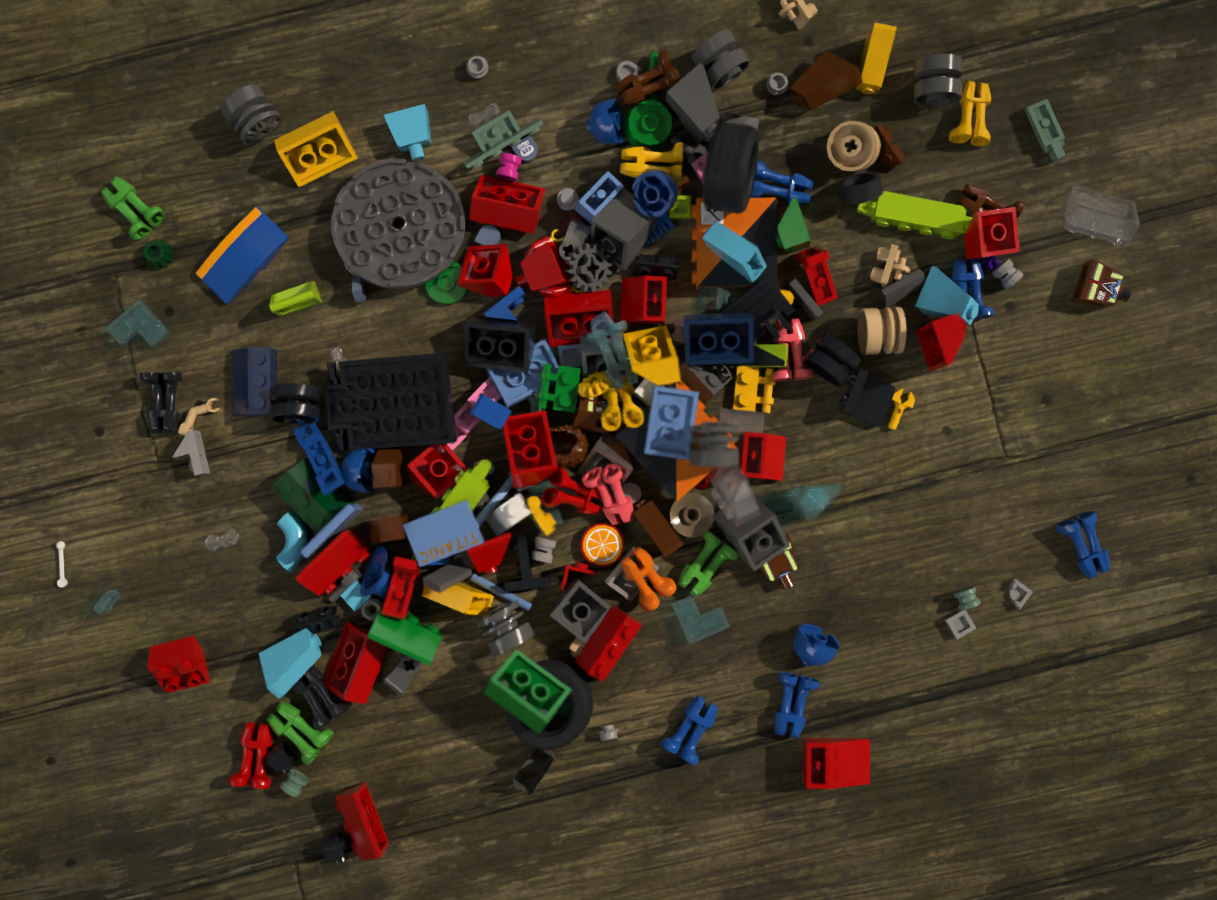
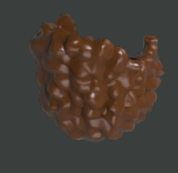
(569, 445)

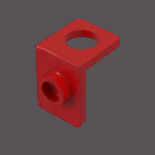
(581, 567)

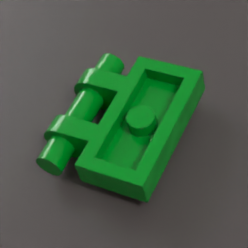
(565, 389)

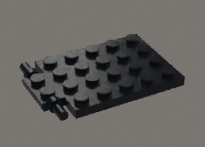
(390, 401)

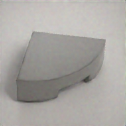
(1018, 593)

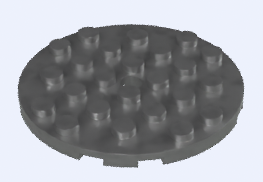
(392, 255)

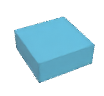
(353, 596)

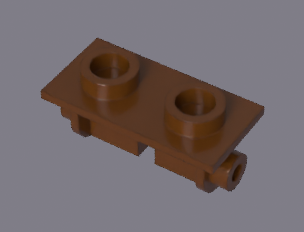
(889, 155)

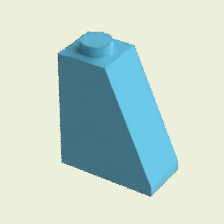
(735, 251)
(945, 298)
(289, 660)

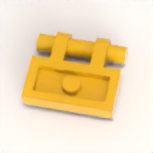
(746, 389)
(545, 520)

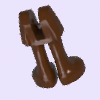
(631, 86)
(981, 198)

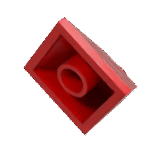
(992, 233)
(487, 270)
(435, 469)
(490, 553)

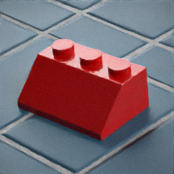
(506, 204)
(571, 315)
(941, 340)
(529, 448)
(334, 563)
(608, 643)
(354, 664)
(362, 822)

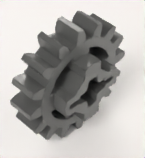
(584, 258)

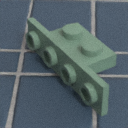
(498, 134)

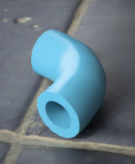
(296, 540)

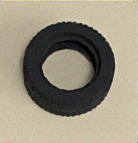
(730, 167)
(581, 713)

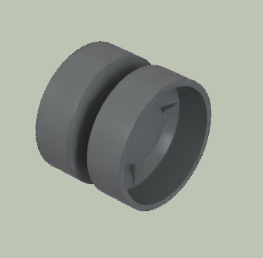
(720, 59)
(938, 79)

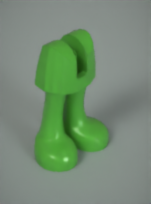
(119, 202)
(693, 570)
(281, 727)

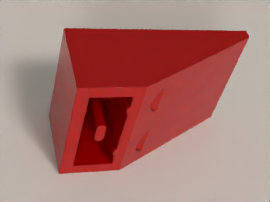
(835, 762)

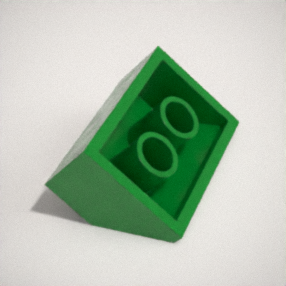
(406, 636)
(527, 691)

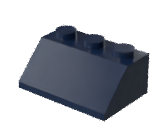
(719, 338)
(252, 376)

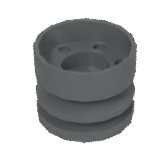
(251, 114)
(714, 445)
(505, 628)

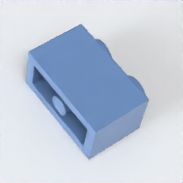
(598, 196)

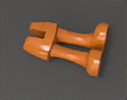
(662, 585)

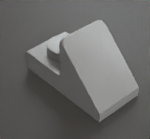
(193, 446)

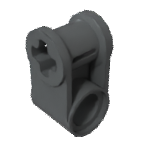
(576, 235)
(402, 675)

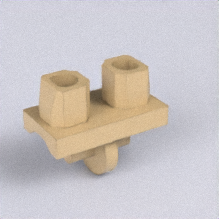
(797, 11)
(891, 257)

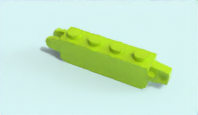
(917, 214)
(470, 486)

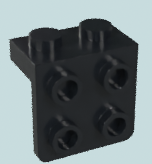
(866, 398)

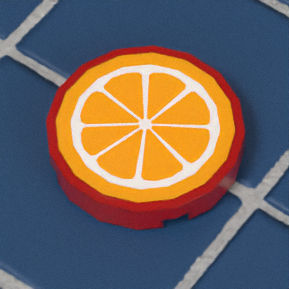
(602, 544)

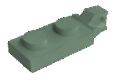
(1046, 129)

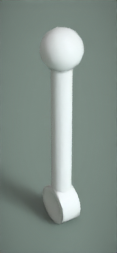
(62, 582)

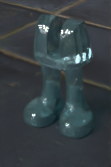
(600, 339)

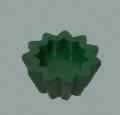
(158, 254)

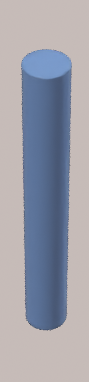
(500, 591)

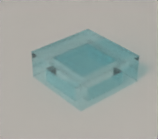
(107, 601)

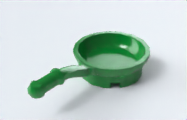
(649, 121)

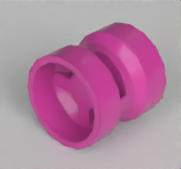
(509, 167)

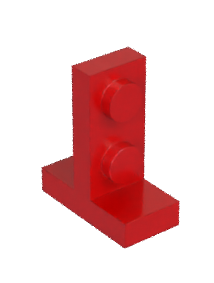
(817, 274)
(401, 588)

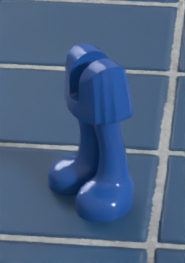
(792, 182)
(973, 278)
(1084, 561)
(692, 711)
(796, 716)

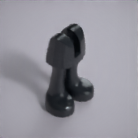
(157, 415)
(305, 688)

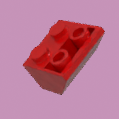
(644, 300)
(762, 456)
(178, 664)

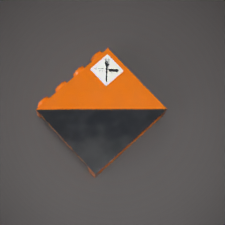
(755, 225)
(671, 473)

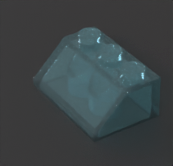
(810, 500)

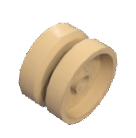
(840, 144)

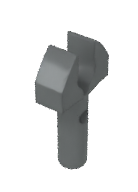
(690, 152)
(346, 583)

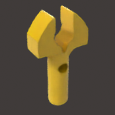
(900, 407)

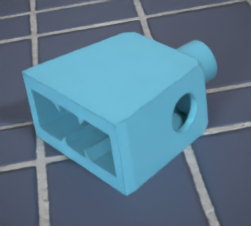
(410, 130)

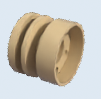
(881, 330)

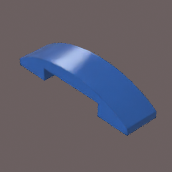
(320, 456)

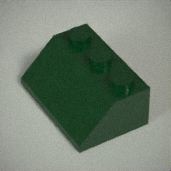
(302, 493)

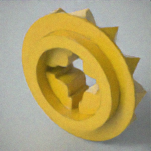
(593, 385)

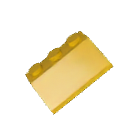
(315, 149)
(653, 355)

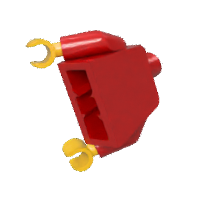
(545, 268)

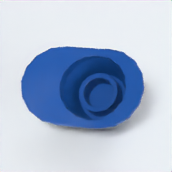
(377, 574)

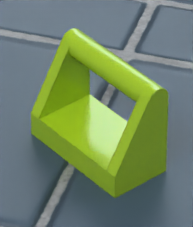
(295, 299)

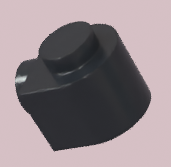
(281, 758)
(335, 848)

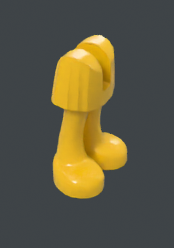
(963, 132)
(641, 156)
(611, 416)

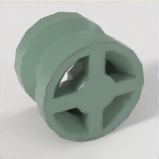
(967, 598)
(294, 783)

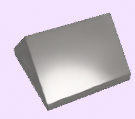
(619, 581)

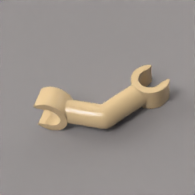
(187, 425)

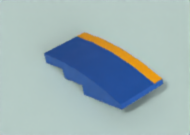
(242, 255)

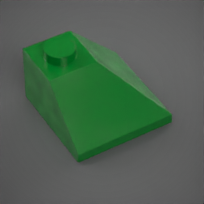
(792, 229)

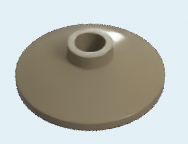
(702, 520)

